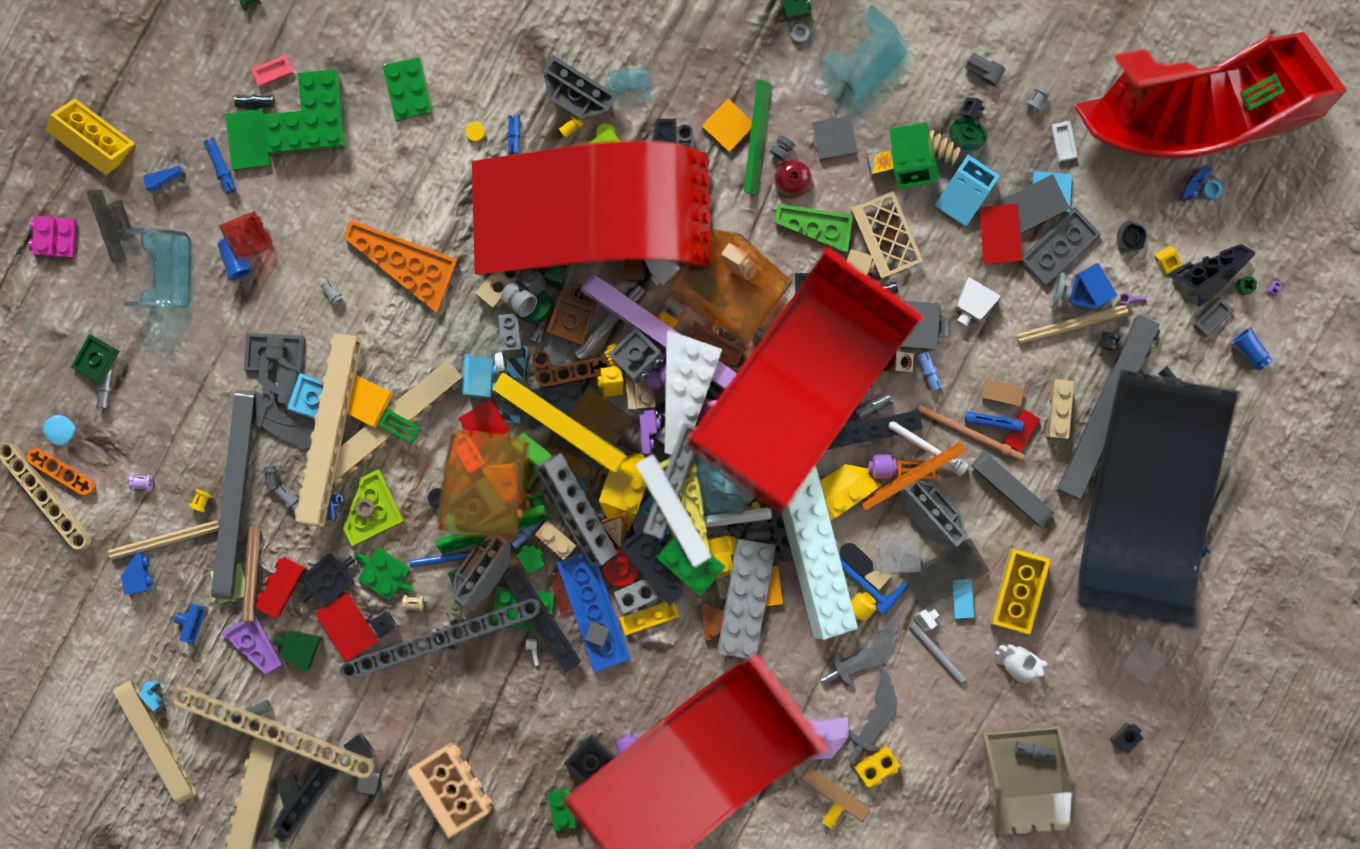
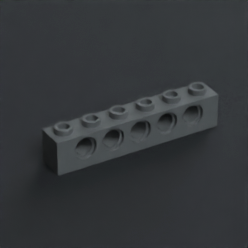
(576, 521)

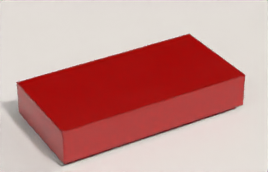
(1018, 439)

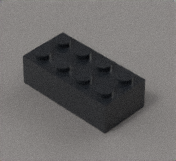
(589, 758)

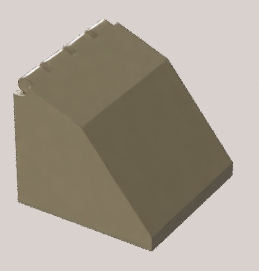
(1025, 789)

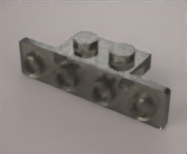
(112, 223)

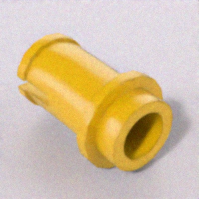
(571, 126)
(832, 815)

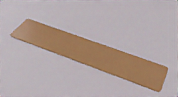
(835, 793)

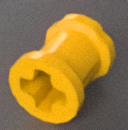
(200, 500)

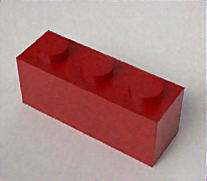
(280, 586)

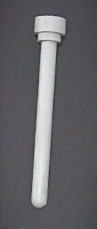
(957, 466)

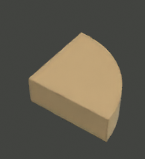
(877, 579)

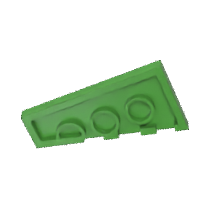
(819, 225)

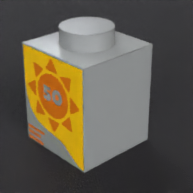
(880, 163)

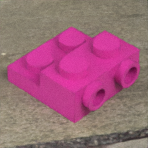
(53, 237)

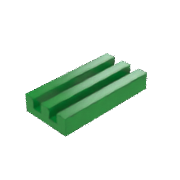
(1276, 85)
(413, 434)

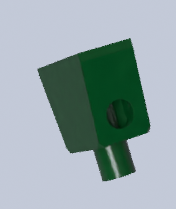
(558, 275)
(298, 648)

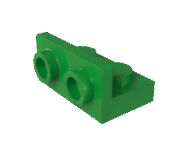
(560, 814)

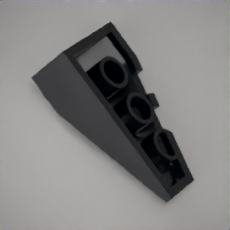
(1206, 278)

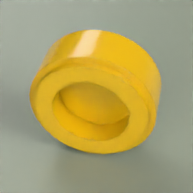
(475, 131)

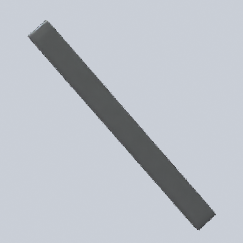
(234, 495)
(431, 641)

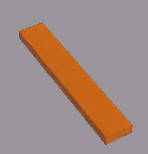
(913, 475)

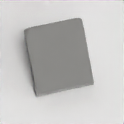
(368, 784)

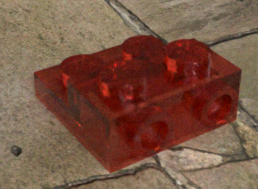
(246, 235)

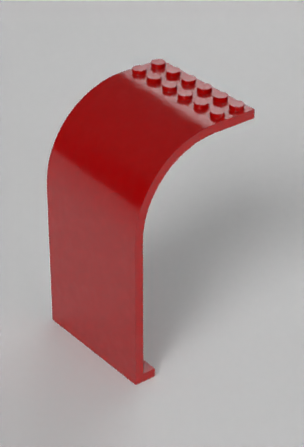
(591, 206)
(803, 380)
(697, 764)

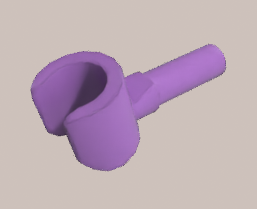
(1132, 298)

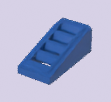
(158, 179)

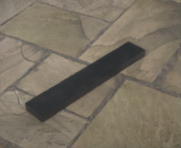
(543, 620)

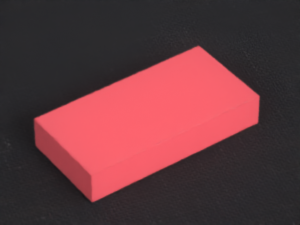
(272, 71)

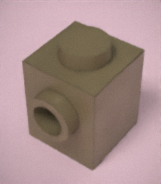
(455, 609)

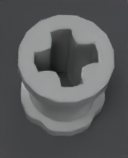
(1037, 99)

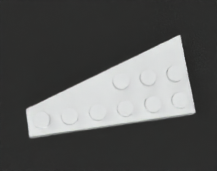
(688, 377)

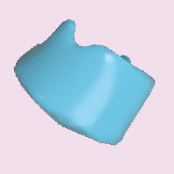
(58, 430)

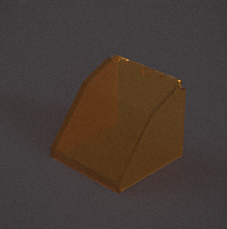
(724, 296)
(484, 484)

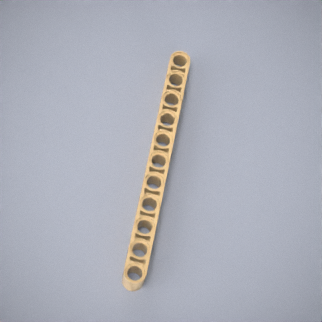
(264, 732)

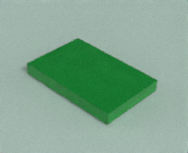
(247, 139)

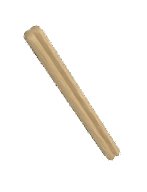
(1072, 324)
(163, 540)

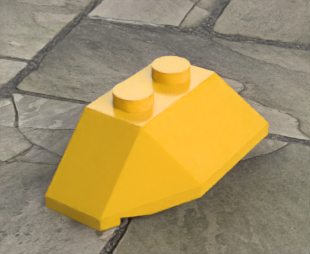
(846, 488)
(624, 489)

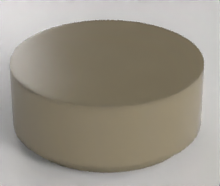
(365, 507)

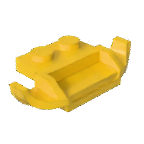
(722, 548)

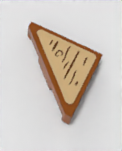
(616, 527)

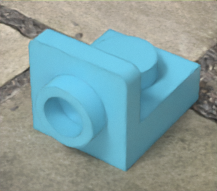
(151, 699)

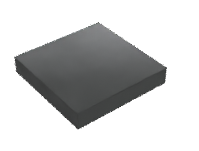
(834, 137)

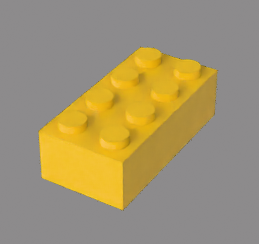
(1020, 591)

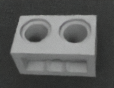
(634, 591)

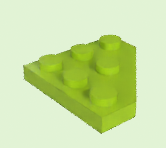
(386, 510)

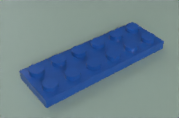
(592, 603)

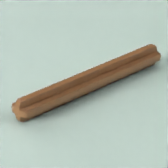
(251, 574)

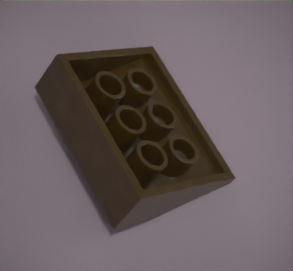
(600, 418)

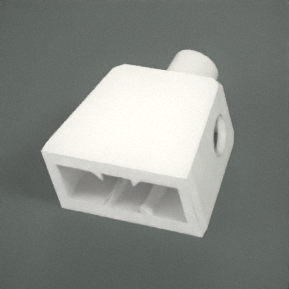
(974, 301)

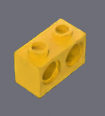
(874, 762)

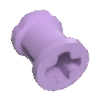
(141, 482)

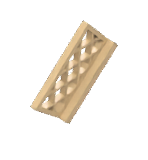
(871, 243)

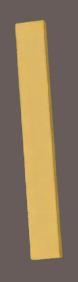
(559, 422)

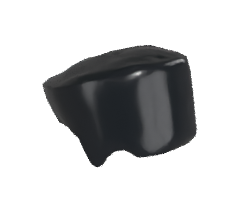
(1131, 236)

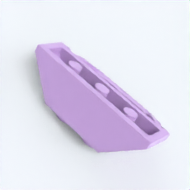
(834, 732)

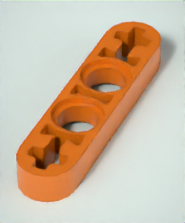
(60, 472)

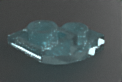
(629, 79)

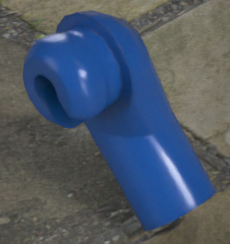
(335, 500)

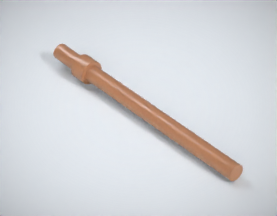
(1004, 449)

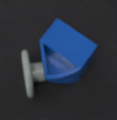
(1087, 289)

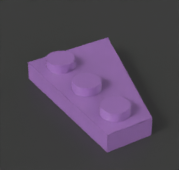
(254, 643)

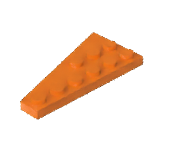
(413, 266)

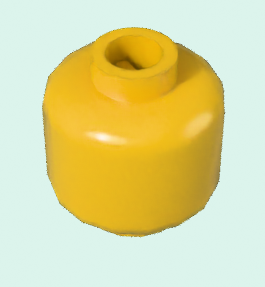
(863, 606)

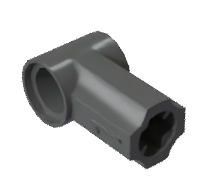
(989, 71)

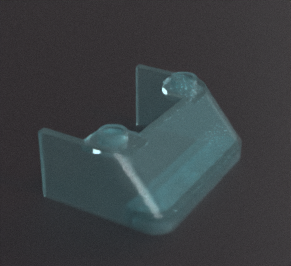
(170, 269)

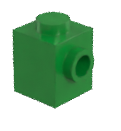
(531, 558)

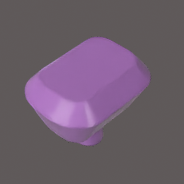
(1275, 288)

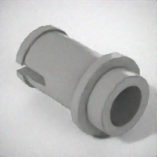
(332, 293)

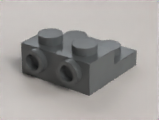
(637, 356)

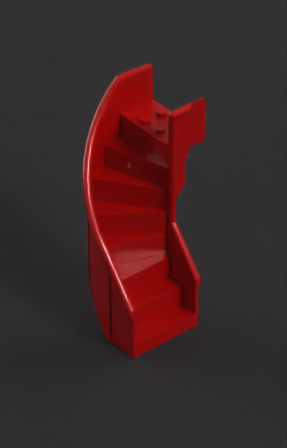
(1199, 112)

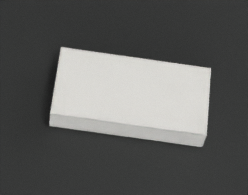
(1064, 141)

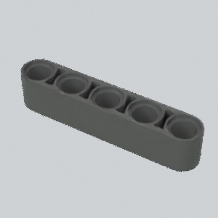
(1012, 489)

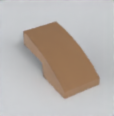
(1002, 392)

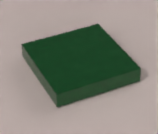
(95, 359)

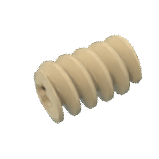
(943, 149)

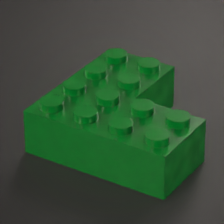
(317, 125)

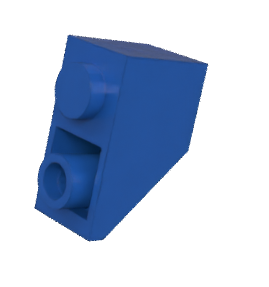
(136, 575)

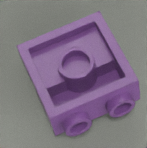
(649, 426)

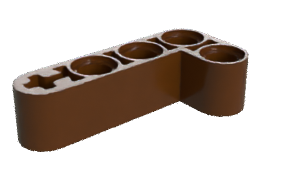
(571, 367)

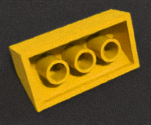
(89, 136)

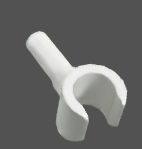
(531, 644)

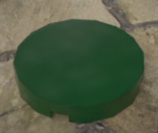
(968, 134)
(542, 309)

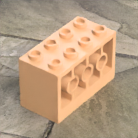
(441, 798)

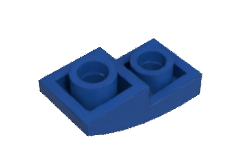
(1192, 185)

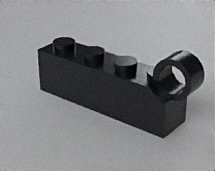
(304, 802)

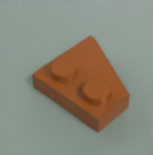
(712, 621)

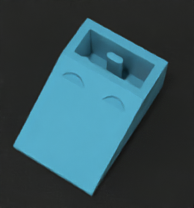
(967, 190)

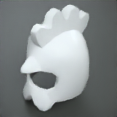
(1019, 662)

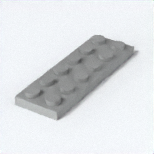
(746, 598)

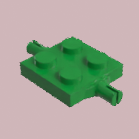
(384, 573)

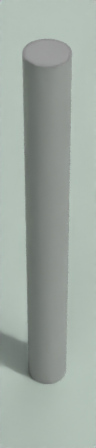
(937, 652)

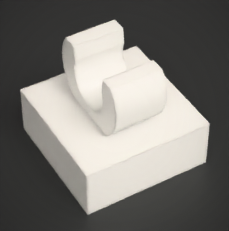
(926, 619)

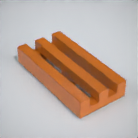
(899, 469)

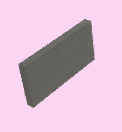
(1060, 246)

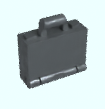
(926, 333)

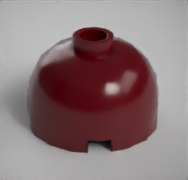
(789, 186)

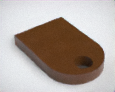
(571, 316)

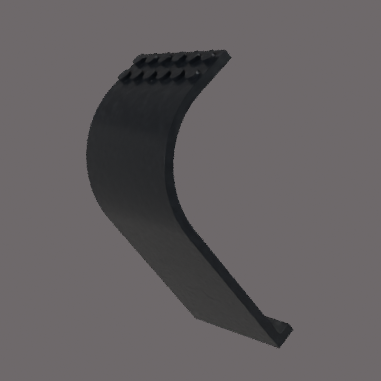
(1154, 498)

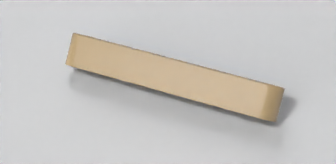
(52, 500)
(155, 742)

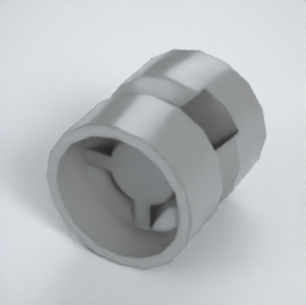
(519, 299)

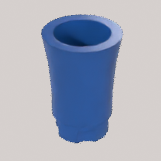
(234, 269)
(1252, 349)

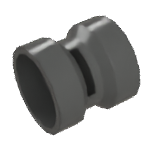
(782, 148)

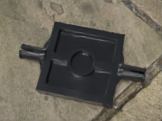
(327, 579)

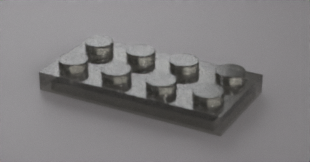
(946, 573)

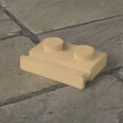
(638, 395)

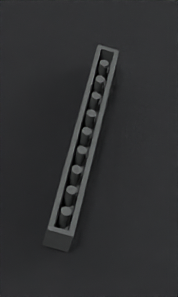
(1091, 442)

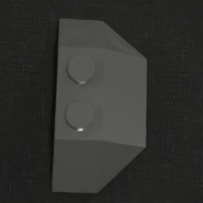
(575, 90)
(934, 513)
(481, 570)

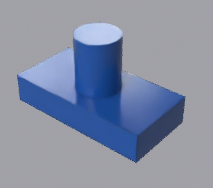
(190, 622)

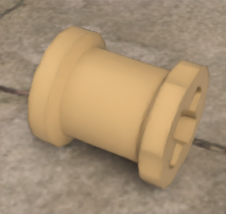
(413, 604)

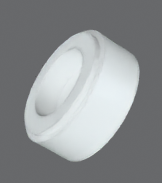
(500, 362)

